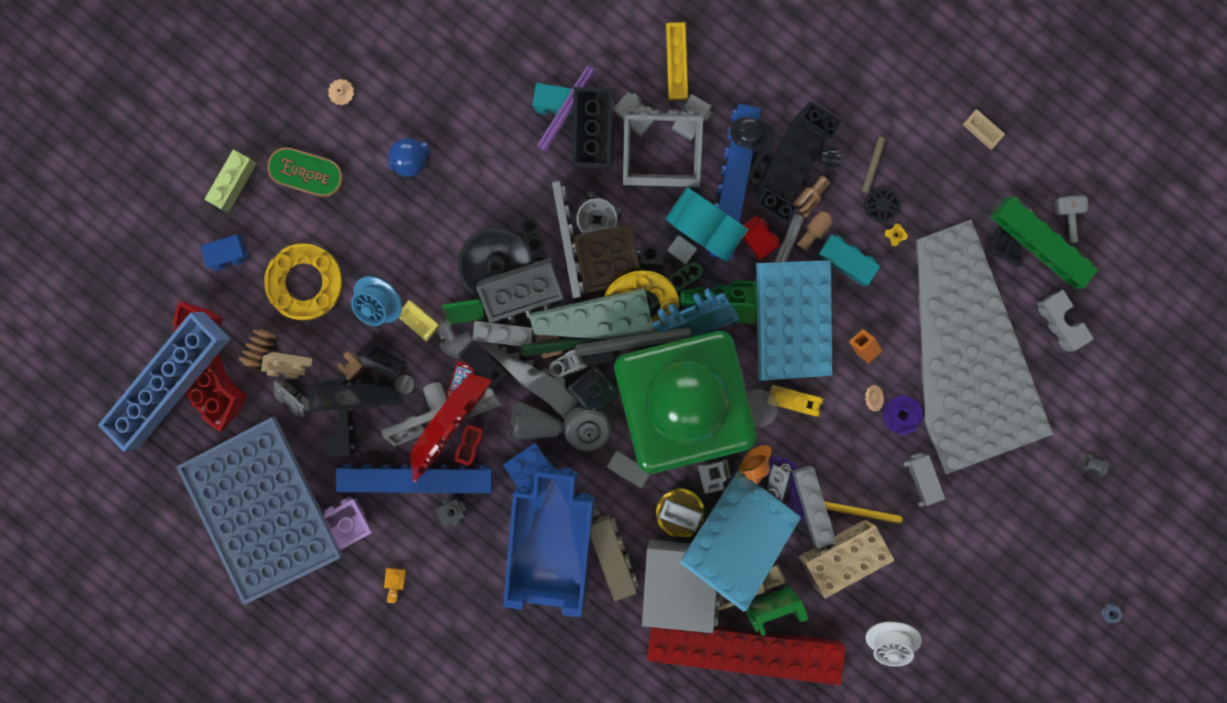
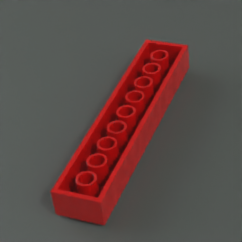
(750, 653)

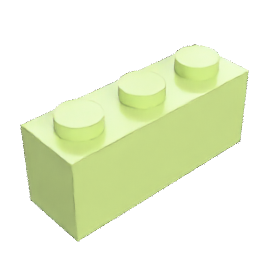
(230, 181)

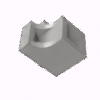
(713, 475)

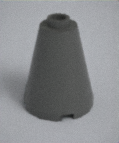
(533, 423)

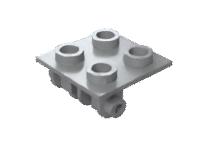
(285, 393)

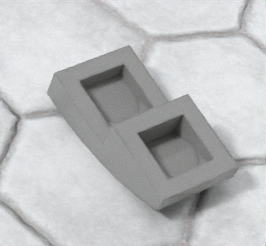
(628, 469)

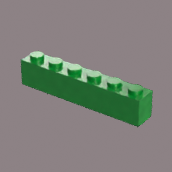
(1043, 242)

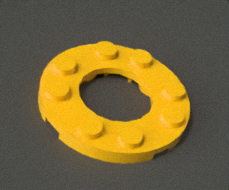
(276, 281)
(651, 282)

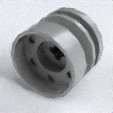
(599, 208)

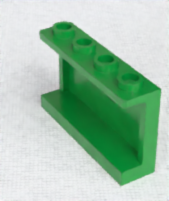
(773, 606)

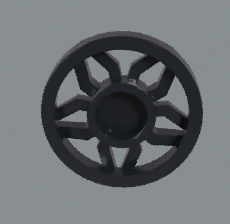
(882, 204)

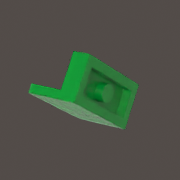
(464, 311)

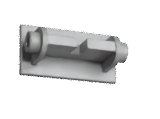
(778, 481)

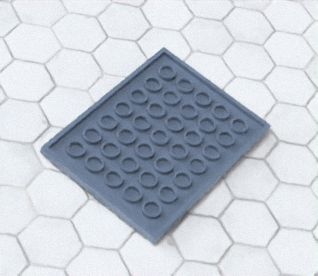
(259, 511)

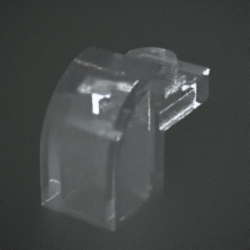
(453, 344)

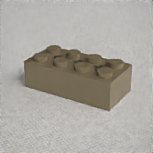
(612, 558)

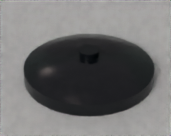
(490, 254)

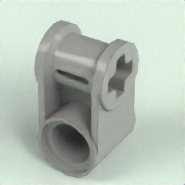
(570, 363)

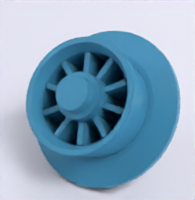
(375, 301)

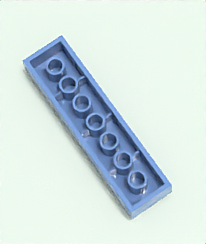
(164, 381)

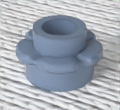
(1115, 617)

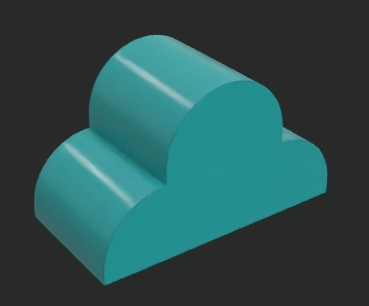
(706, 224)

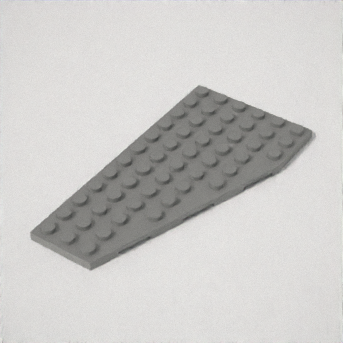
(971, 363)

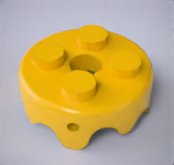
(683, 497)

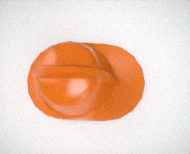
(756, 463)

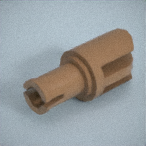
(811, 197)
(815, 229)

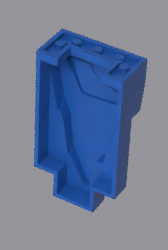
(549, 543)

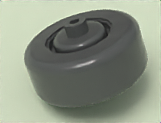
(587, 428)

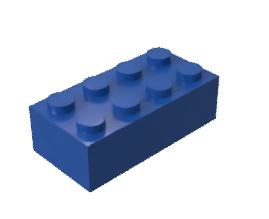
(524, 465)

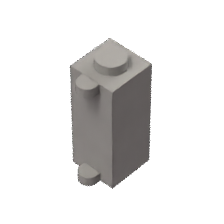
(924, 479)

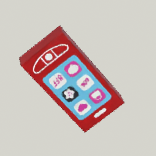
(460, 373)

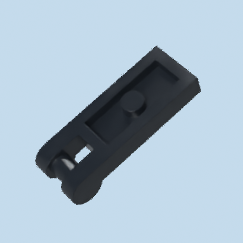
(483, 363)

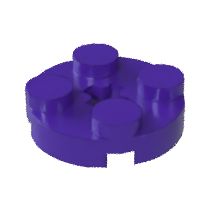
(912, 420)

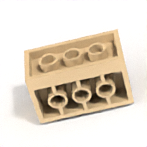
(853, 557)

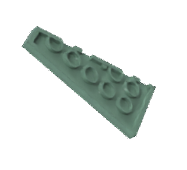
(599, 318)

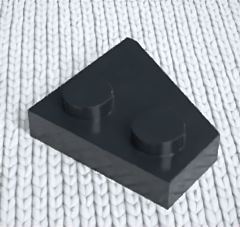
(1005, 247)

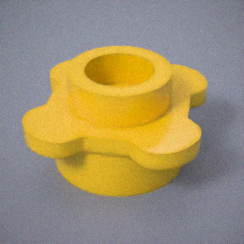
(901, 234)

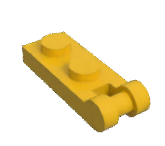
(796, 400)

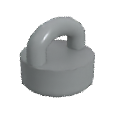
(404, 384)

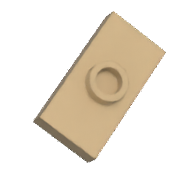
(983, 129)

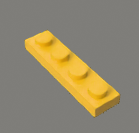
(676, 61)

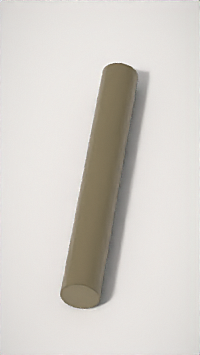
(873, 165)

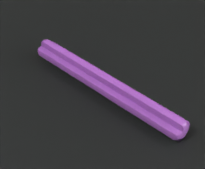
(564, 111)

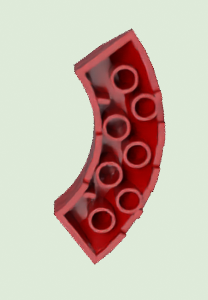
(213, 390)
(446, 423)

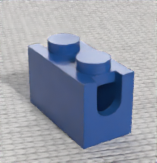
(225, 252)

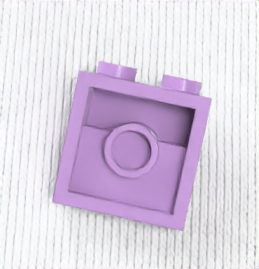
(347, 522)

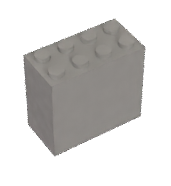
(674, 594)

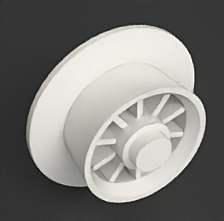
(893, 642)

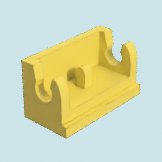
(418, 320)

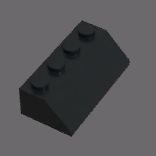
(593, 127)

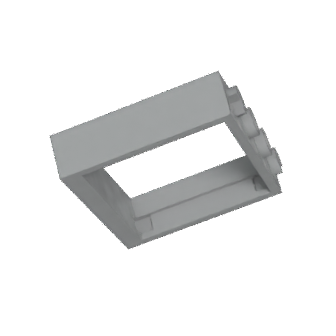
(660, 179)

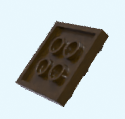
(606, 256)

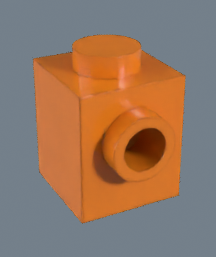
(865, 346)

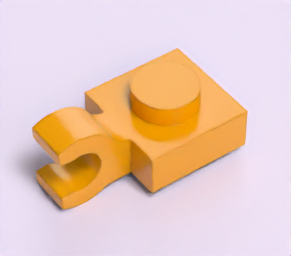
(394, 581)

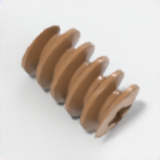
(259, 345)

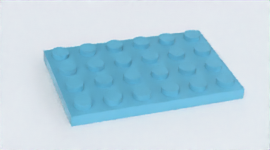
(794, 319)

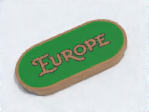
(305, 172)

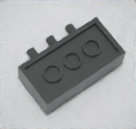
(520, 291)

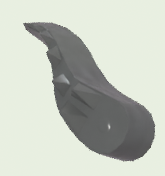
(537, 381)

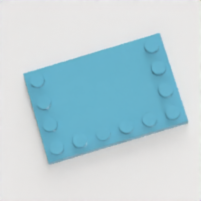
(740, 541)

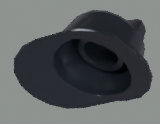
(752, 134)

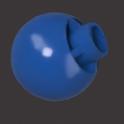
(408, 157)

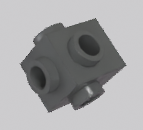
(445, 514)

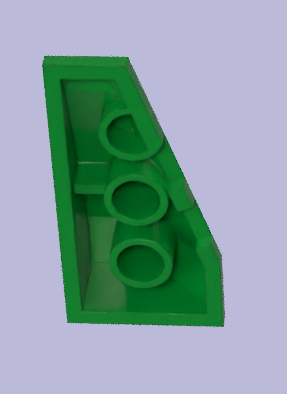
(739, 293)

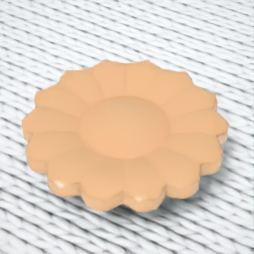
(341, 92)
(874, 398)

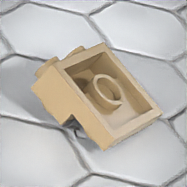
(285, 364)

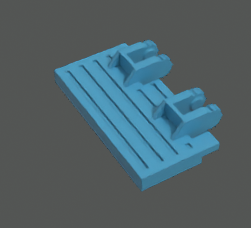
(708, 318)

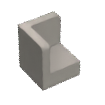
(681, 250)

